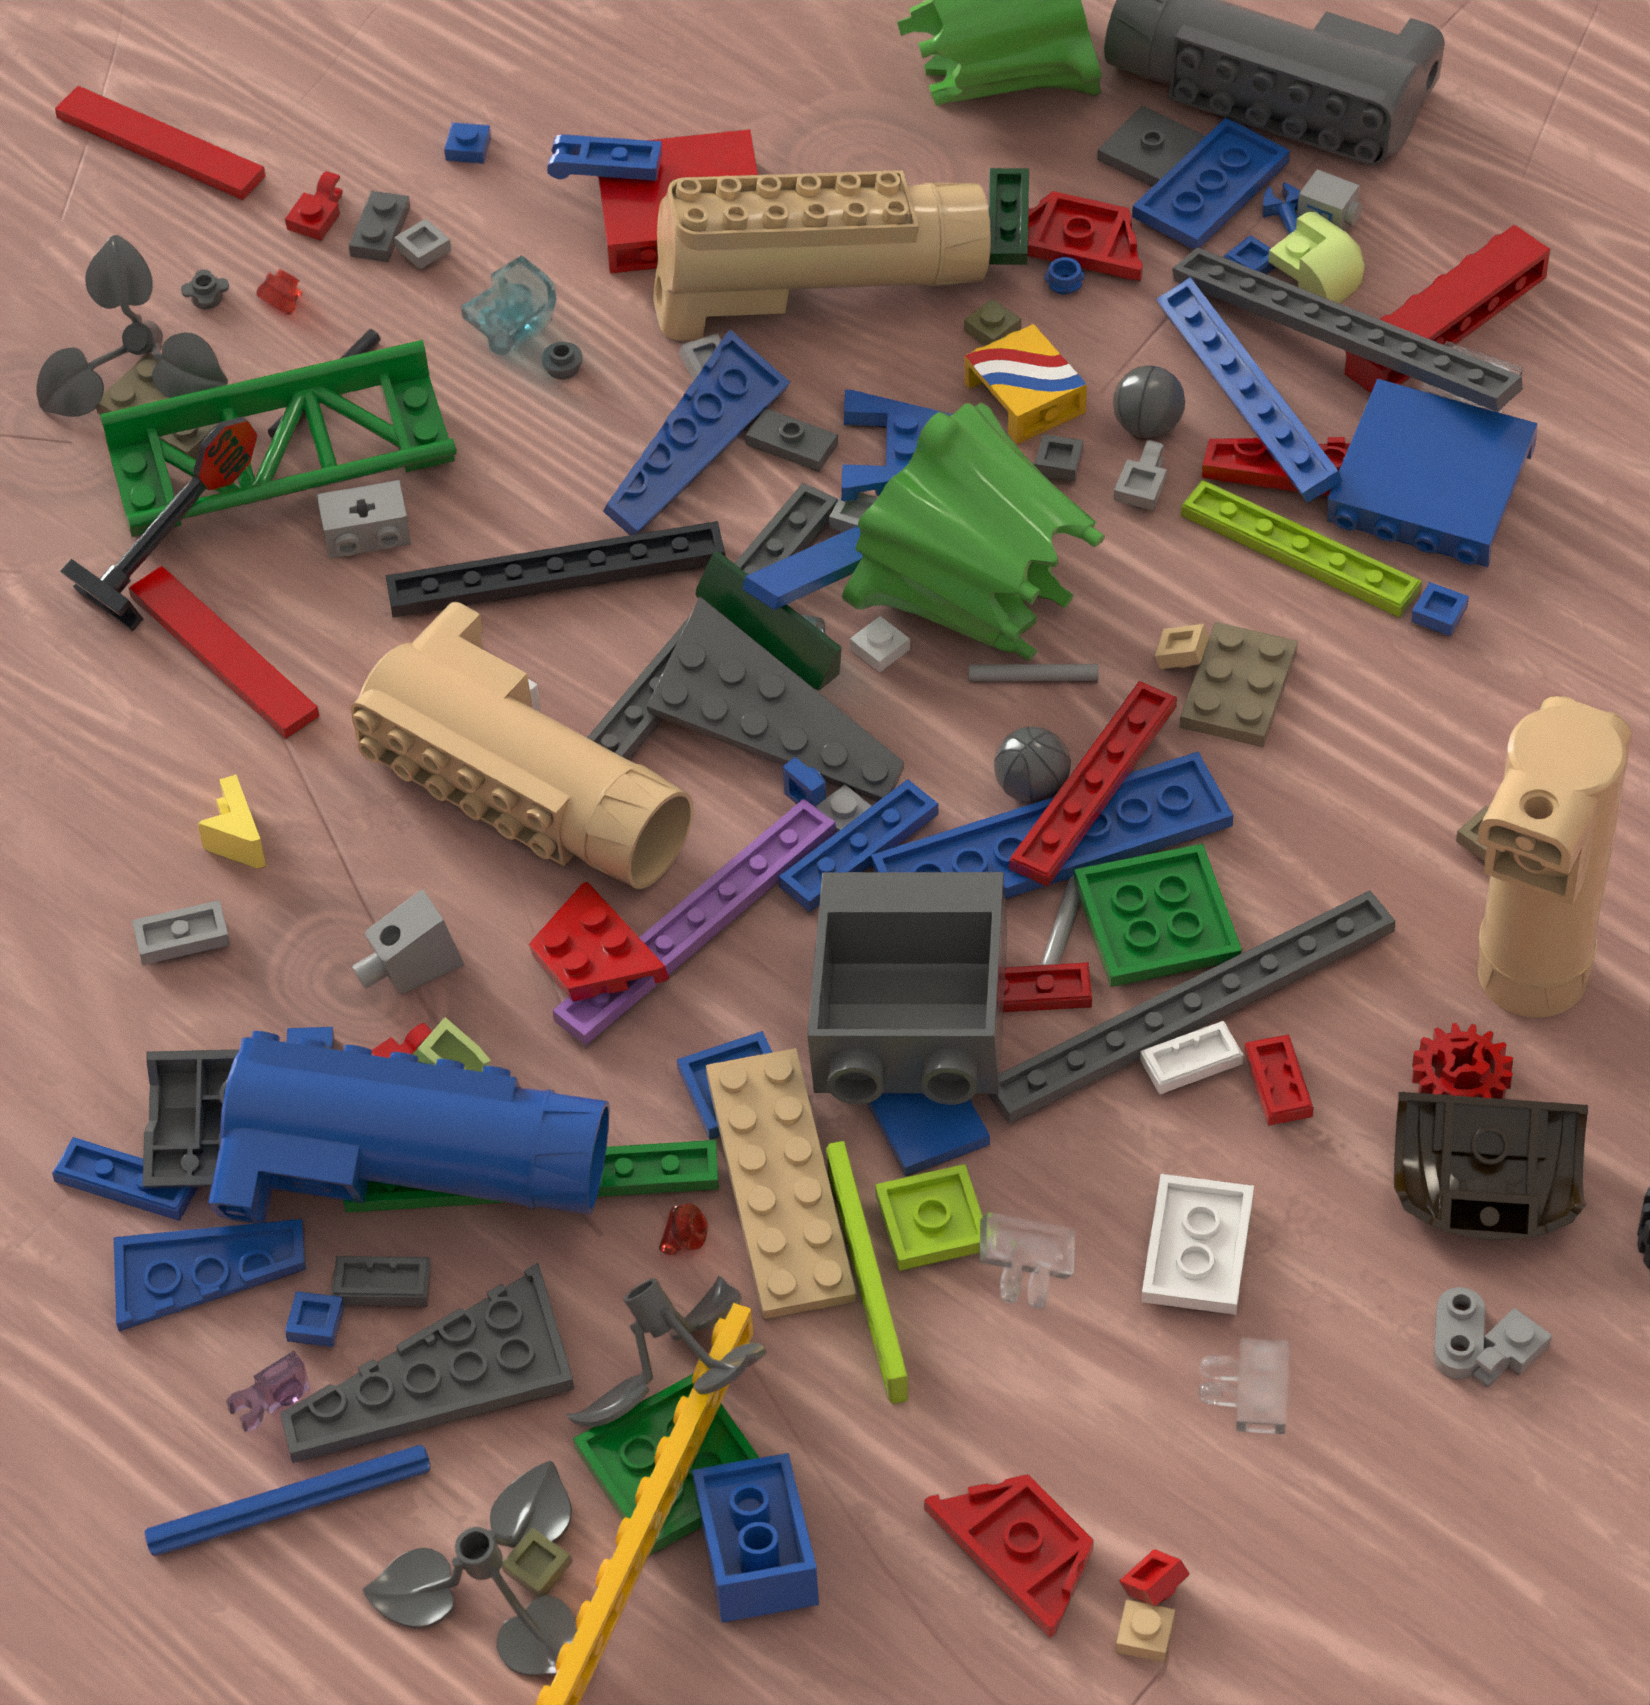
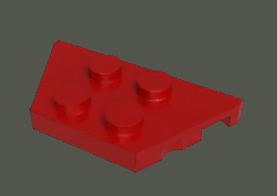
(1086, 231)
(592, 948)
(1020, 1543)

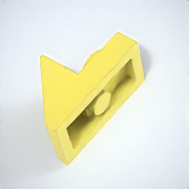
(234, 830)

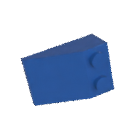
(756, 1537)

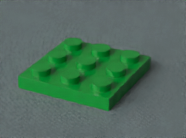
(1157, 915)
(626, 1449)

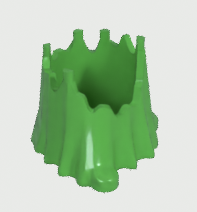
(1004, 46)
(967, 534)

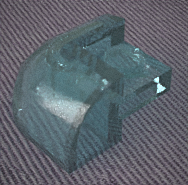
(514, 306)

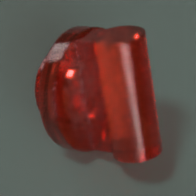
(280, 291)
(684, 1229)

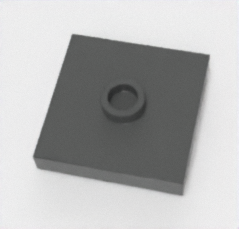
(1148, 145)

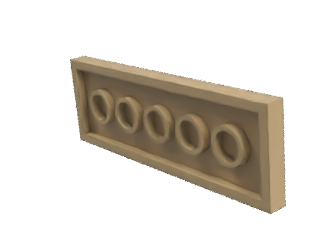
(780, 1184)

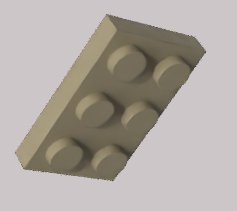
(137, 389)
(1238, 684)

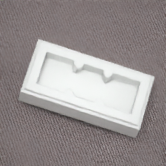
(1191, 1057)

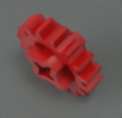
(1461, 1064)

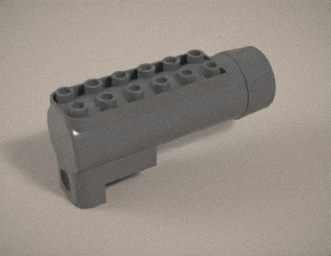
(1321, 86)

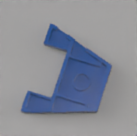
(903, 426)

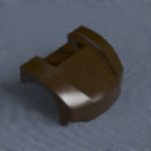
(1489, 1164)

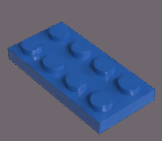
(1210, 184)

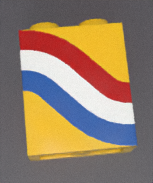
(1028, 381)

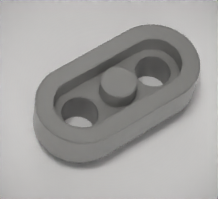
(1459, 1329)

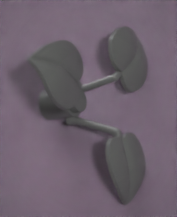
(123, 278)
(658, 1316)
(417, 1583)

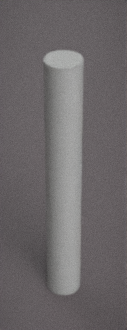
(1033, 672)
(1062, 925)

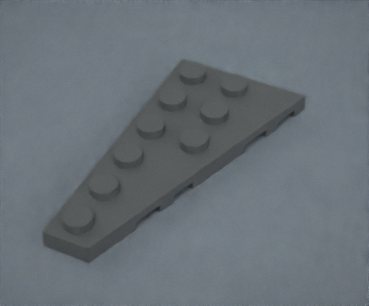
(749, 699)
(454, 1369)

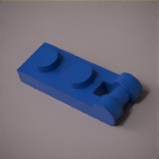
(604, 157)

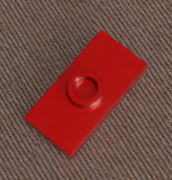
(1278, 1079)

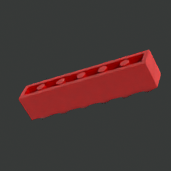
(1463, 298)

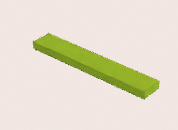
(1301, 548)
(867, 1273)

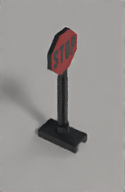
(218, 464)

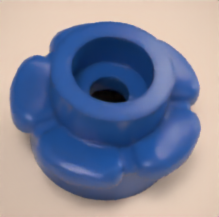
(1064, 275)

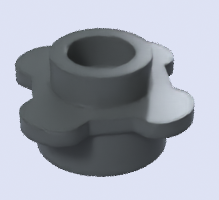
(205, 289)

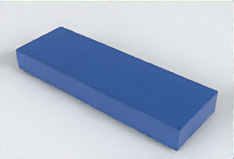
(117, 1178)

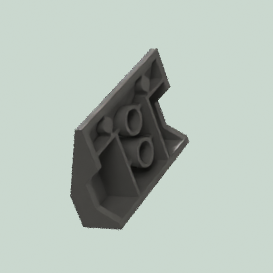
(184, 1116)

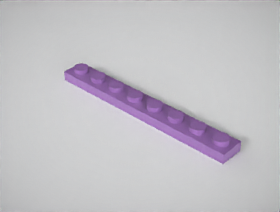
(706, 913)

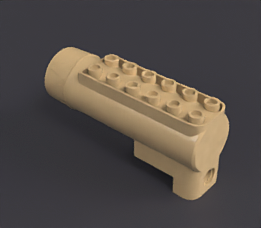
(753, 237)
(470, 737)
(1550, 855)

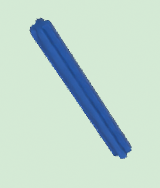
(287, 1500)

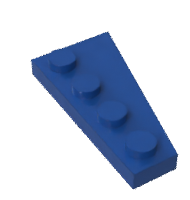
(191, 1267)

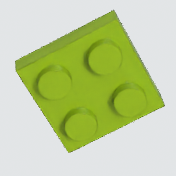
(930, 1216)

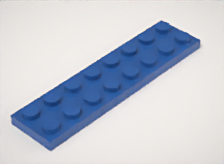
(1145, 814)

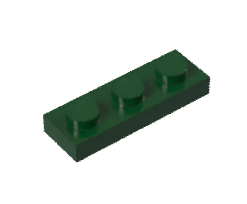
(1008, 215)

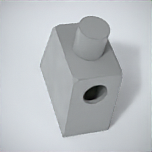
(409, 947)

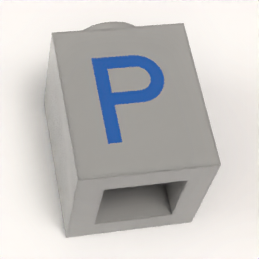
(1331, 198)

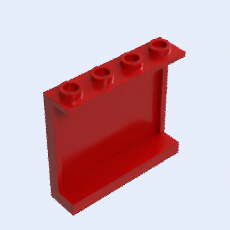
(633, 205)

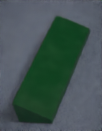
(779, 631)

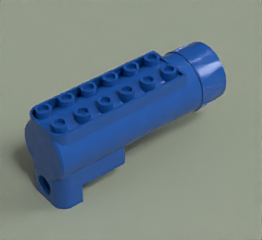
(344, 1118)

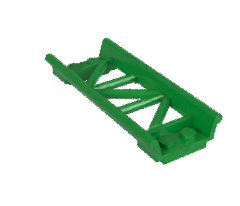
(407, 391)

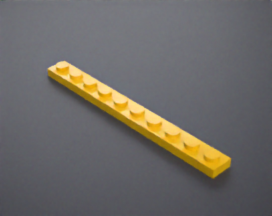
(638, 1535)

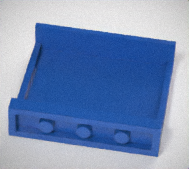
(1431, 472)

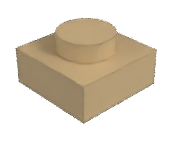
(1181, 646)
(1145, 1631)

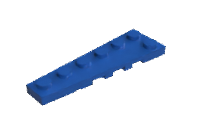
(705, 422)

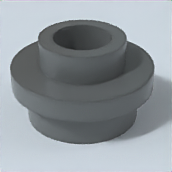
(562, 360)

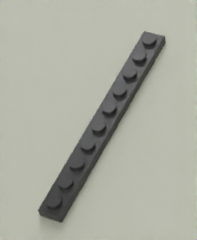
(1350, 330)
(786, 534)
(1191, 1005)

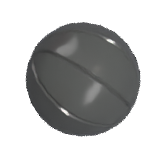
(1148, 402)
(1032, 764)

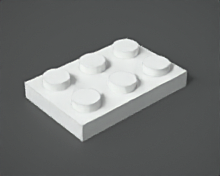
(1197, 1244)

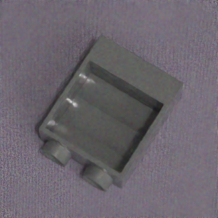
(908, 985)

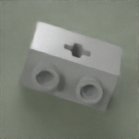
(364, 519)

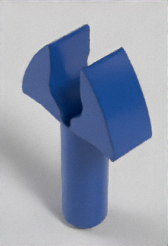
(1286, 209)

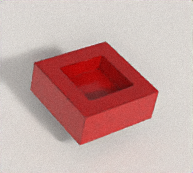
(1154, 1578)

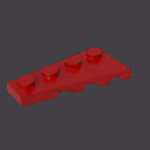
(1250, 462)

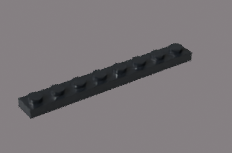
(553, 569)

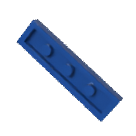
(851, 848)

